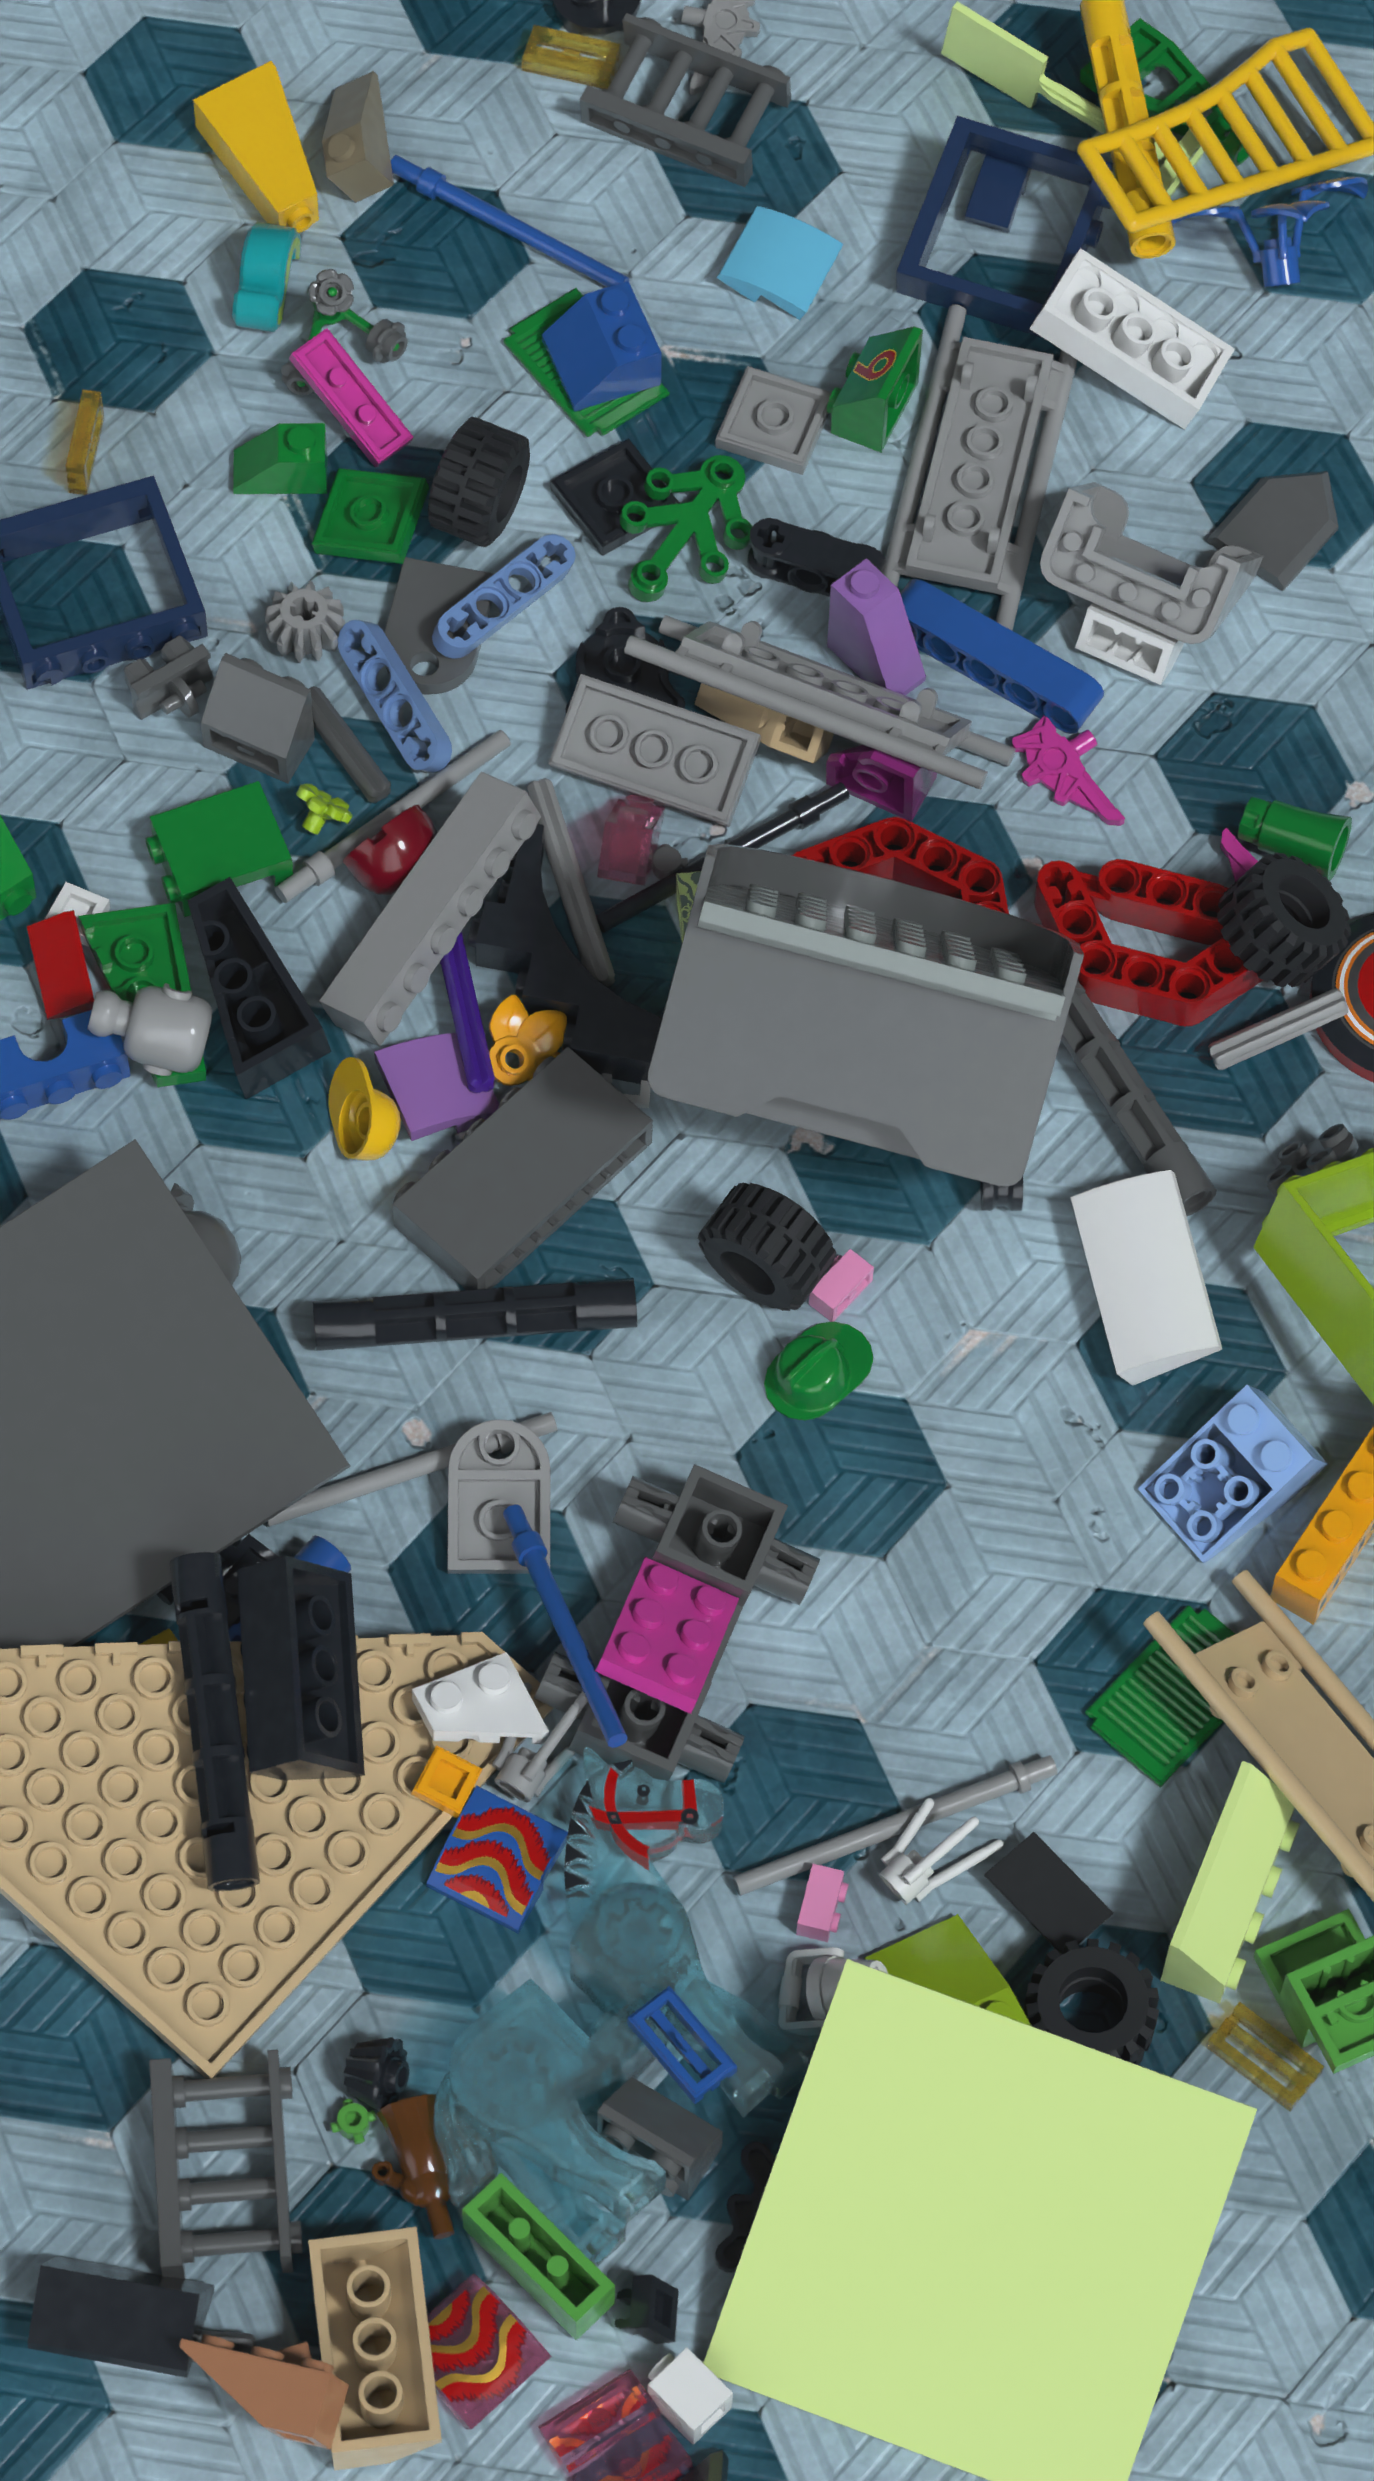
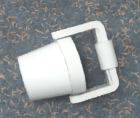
(820, 1986)

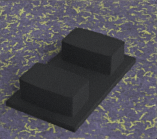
(1048, 1893)

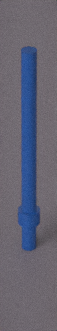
(434, 185)
(531, 1554)

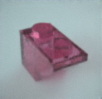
(630, 840)

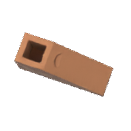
(283, 2397)

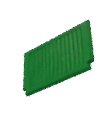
(530, 350)
(1154, 1709)

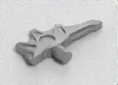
(724, 27)

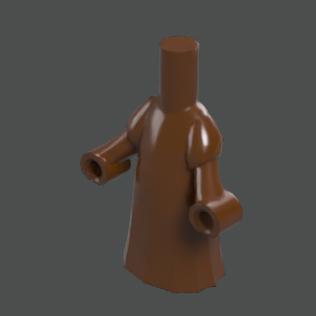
(420, 2159)

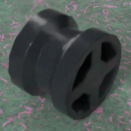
(1001, 1196)

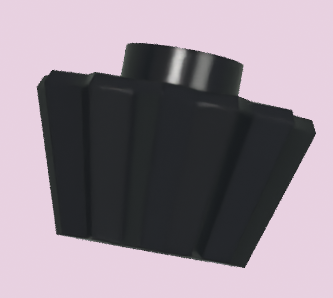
(377, 2071)

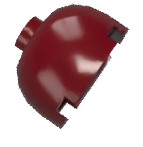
(391, 854)

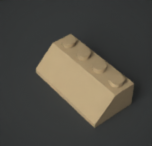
(379, 2344)

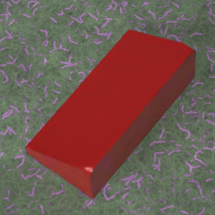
(61, 965)

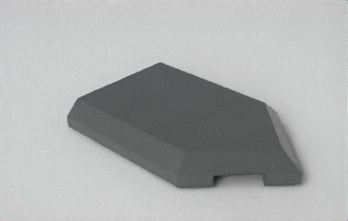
(1284, 521)

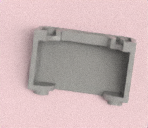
(1103, 566)

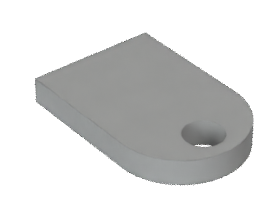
(484, 1488)

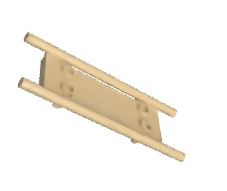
(1287, 1725)

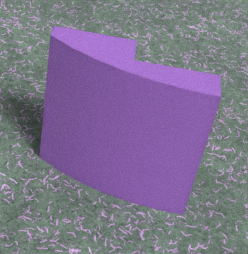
(431, 1086)

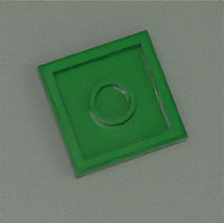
(370, 515)

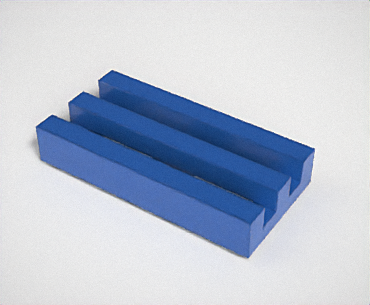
(709, 2079)

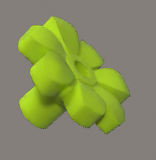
(322, 808)

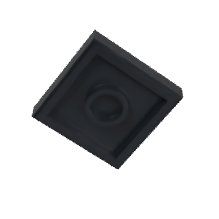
(600, 490)

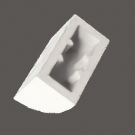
(1128, 644)

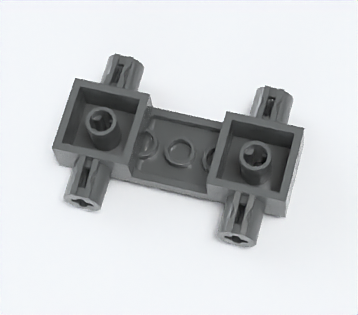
(741, 1560)

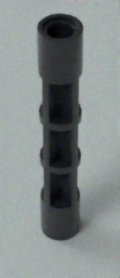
(475, 1314)
(214, 1722)

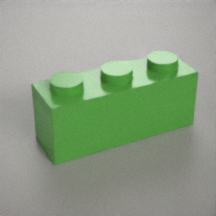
(538, 2256)

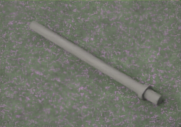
(1017, 1778)

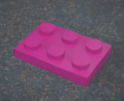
(667, 1635)

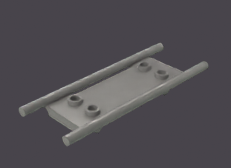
(979, 466)
(823, 696)

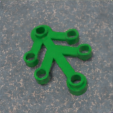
(689, 520)

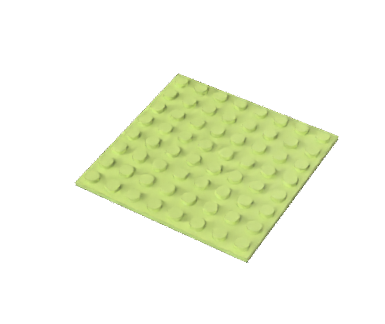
(977, 2237)

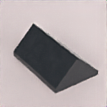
(117, 2315)

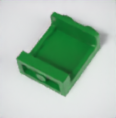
(218, 840)

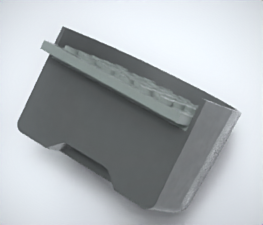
(865, 1011)

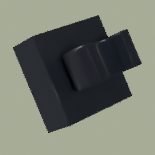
(651, 2310)

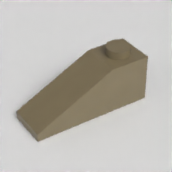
(357, 139)

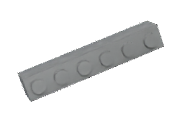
(430, 909)

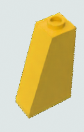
(259, 145)

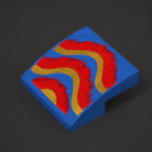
(497, 1859)

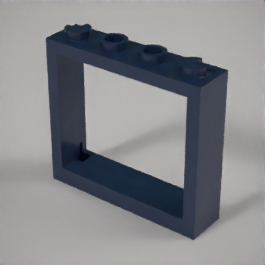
(979, 300)
(76, 521)

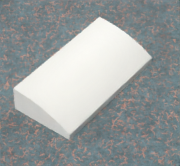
(1132, 339)
(1146, 1275)

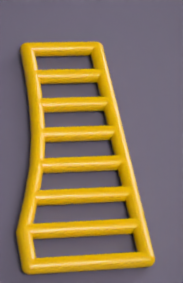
(1220, 94)

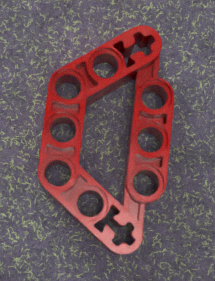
(910, 865)
(1139, 908)

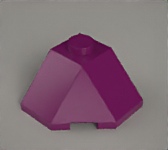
(881, 779)

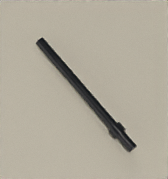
(800, 814)

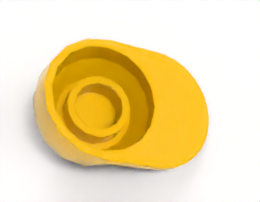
(361, 1116)

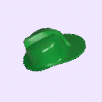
(818, 1370)

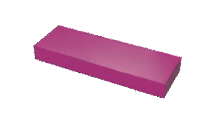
(351, 397)

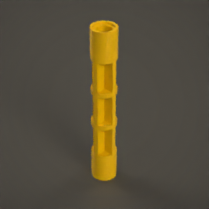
(1122, 105)

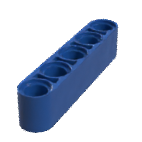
(999, 658)

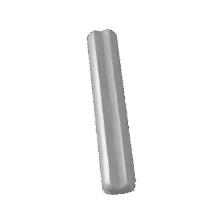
(1278, 1029)

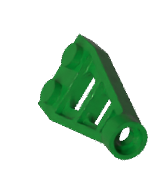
(1157, 50)

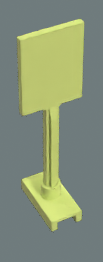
(1020, 74)

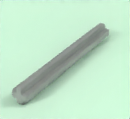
(571, 883)

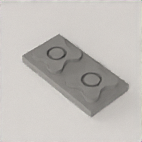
(655, 750)

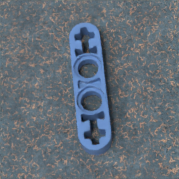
(504, 596)
(390, 700)

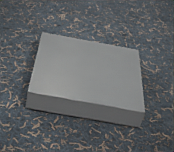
(774, 420)

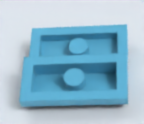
(780, 260)

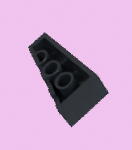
(258, 1002)

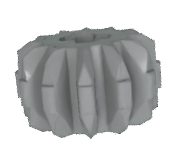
(304, 621)

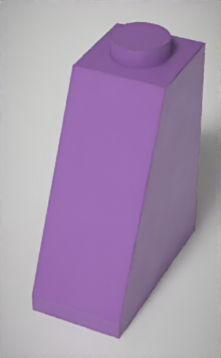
(873, 631)

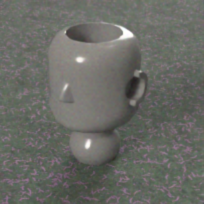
(160, 1027)

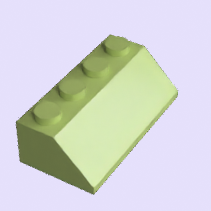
(1230, 1886)

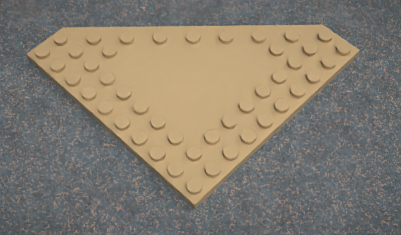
(110, 1837)

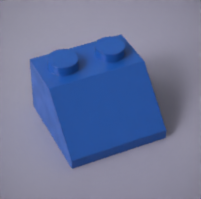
(604, 348)

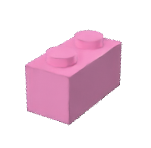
(841, 1285)
(820, 1903)

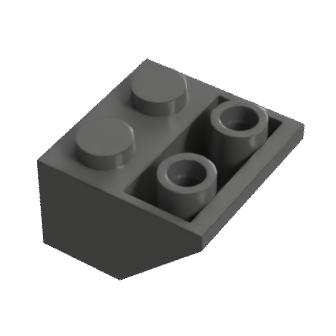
(258, 718)
(661, 2131)

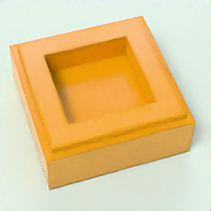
(446, 1781)

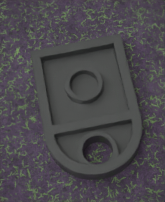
(420, 600)

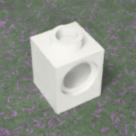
(688, 2394)

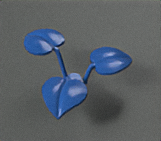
(1281, 254)

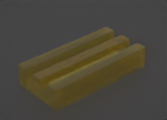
(569, 64)
(85, 442)
(1276, 2040)

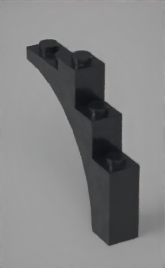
(522, 939)

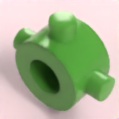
(353, 2121)

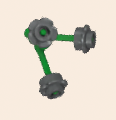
(332, 302)

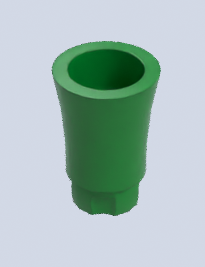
(1298, 832)

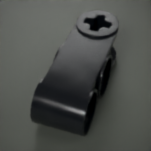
(805, 556)

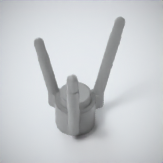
(525, 1772)

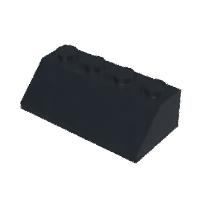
(300, 1671)

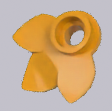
(529, 1037)

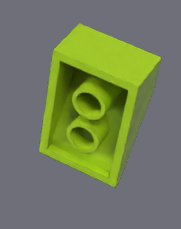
(954, 1964)

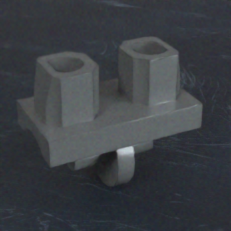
(172, 684)

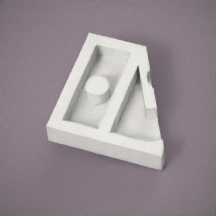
(480, 1704)

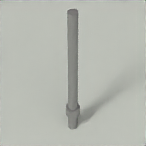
(321, 865)
(401, 1472)

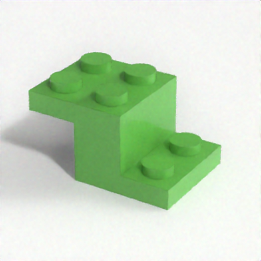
(1325, 1987)

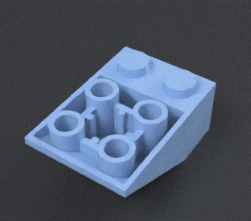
(1232, 1474)

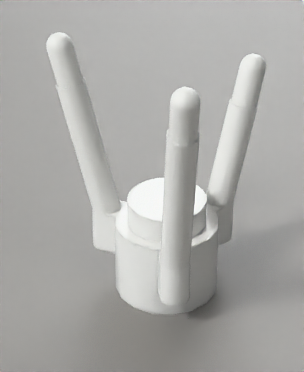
(909, 1873)

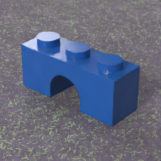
(82, 1066)

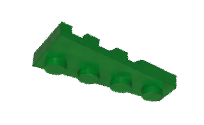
(139, 951)

